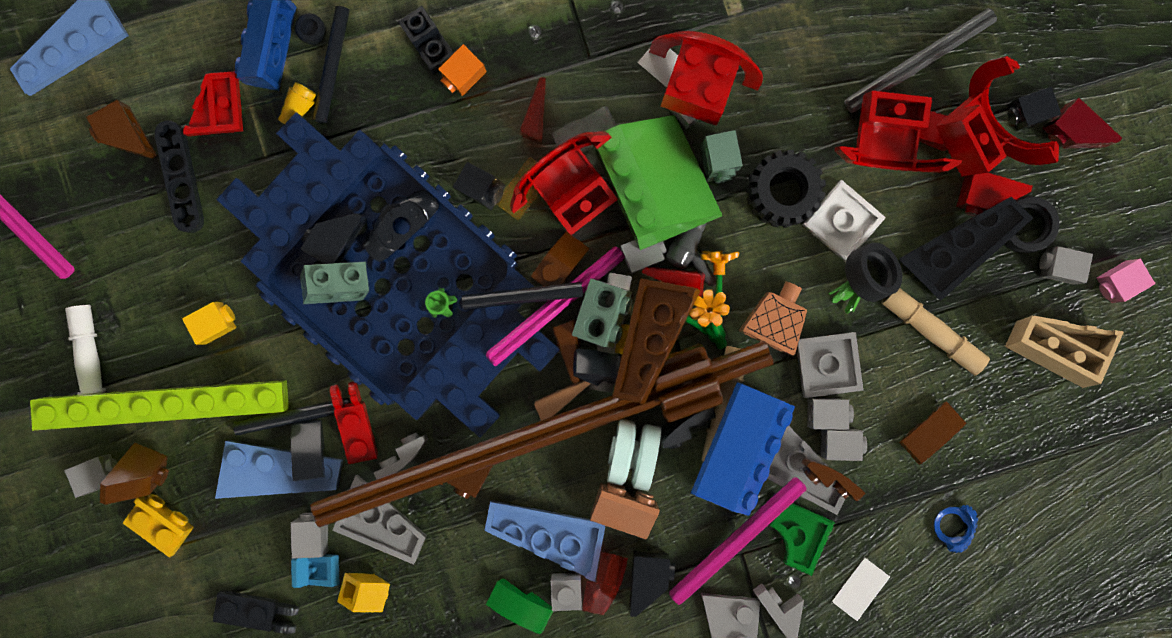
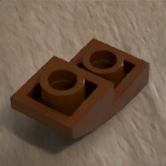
(932, 433)
(826, 476)

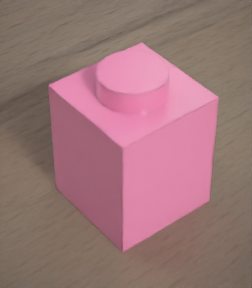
(1125, 281)

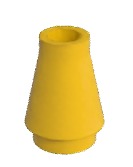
(298, 100)

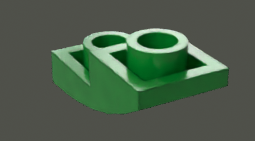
(522, 609)

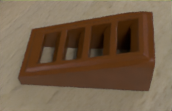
(567, 345)

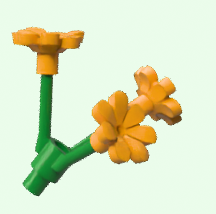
(711, 308)

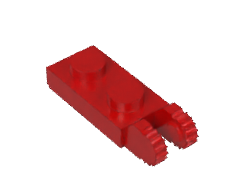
(354, 425)

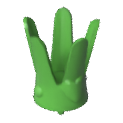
(844, 294)
(438, 303)

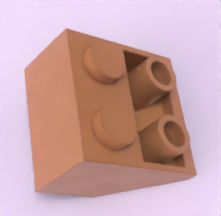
(625, 510)

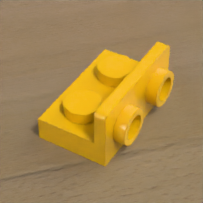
(158, 524)

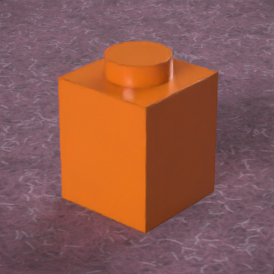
(461, 71)

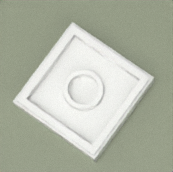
(843, 220)

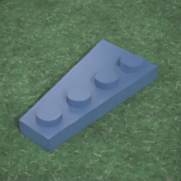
(71, 41)
(267, 471)
(551, 535)

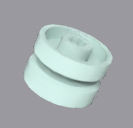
(632, 454)

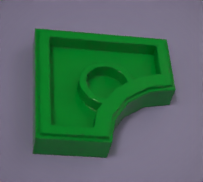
(803, 536)

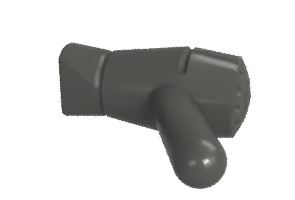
(684, 250)

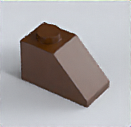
(118, 128)
(560, 261)
(134, 475)

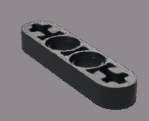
(175, 178)

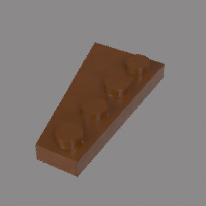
(652, 332)

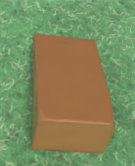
(554, 402)

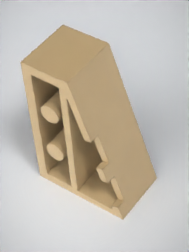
(1066, 348)

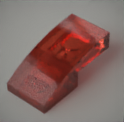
(602, 593)

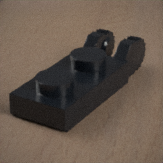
(253, 612)

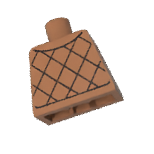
(777, 320)

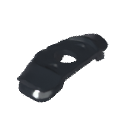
(383, 239)

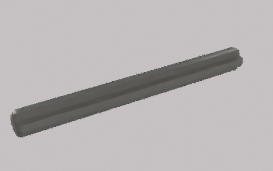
(924, 57)

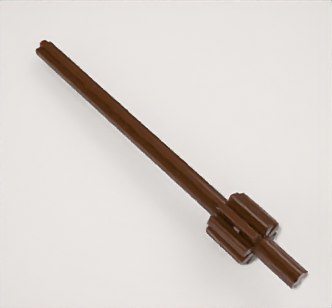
(684, 387)

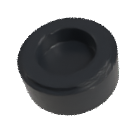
(310, 29)

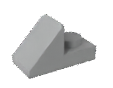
(787, 615)

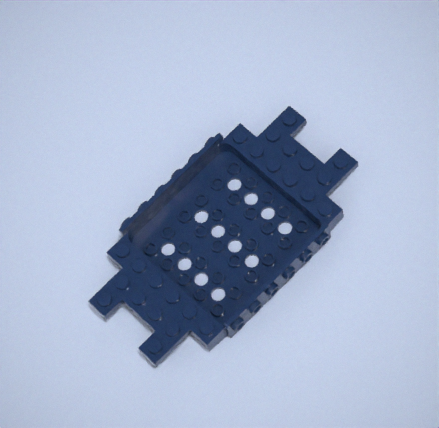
(445, 363)

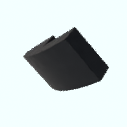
(426, 38)
(596, 366)
(676, 432)
(307, 450)

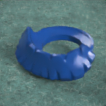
(958, 543)

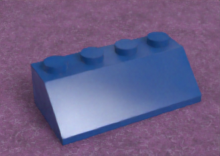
(743, 449)

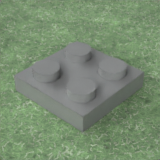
(829, 365)

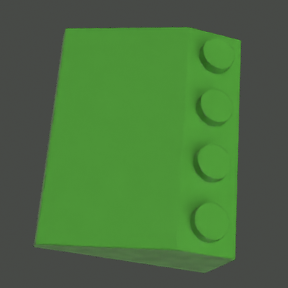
(656, 180)

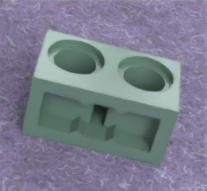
(721, 156)
(334, 282)
(595, 310)

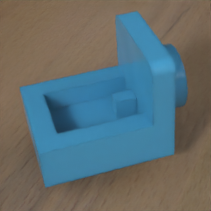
(315, 571)

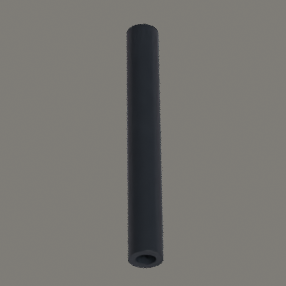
(331, 64)
(521, 296)
(285, 418)

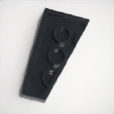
(961, 250)

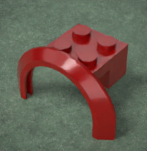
(703, 73)
(891, 134)
(977, 136)
(568, 182)

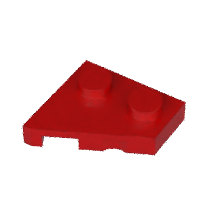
(217, 106)

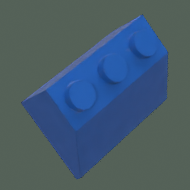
(265, 43)

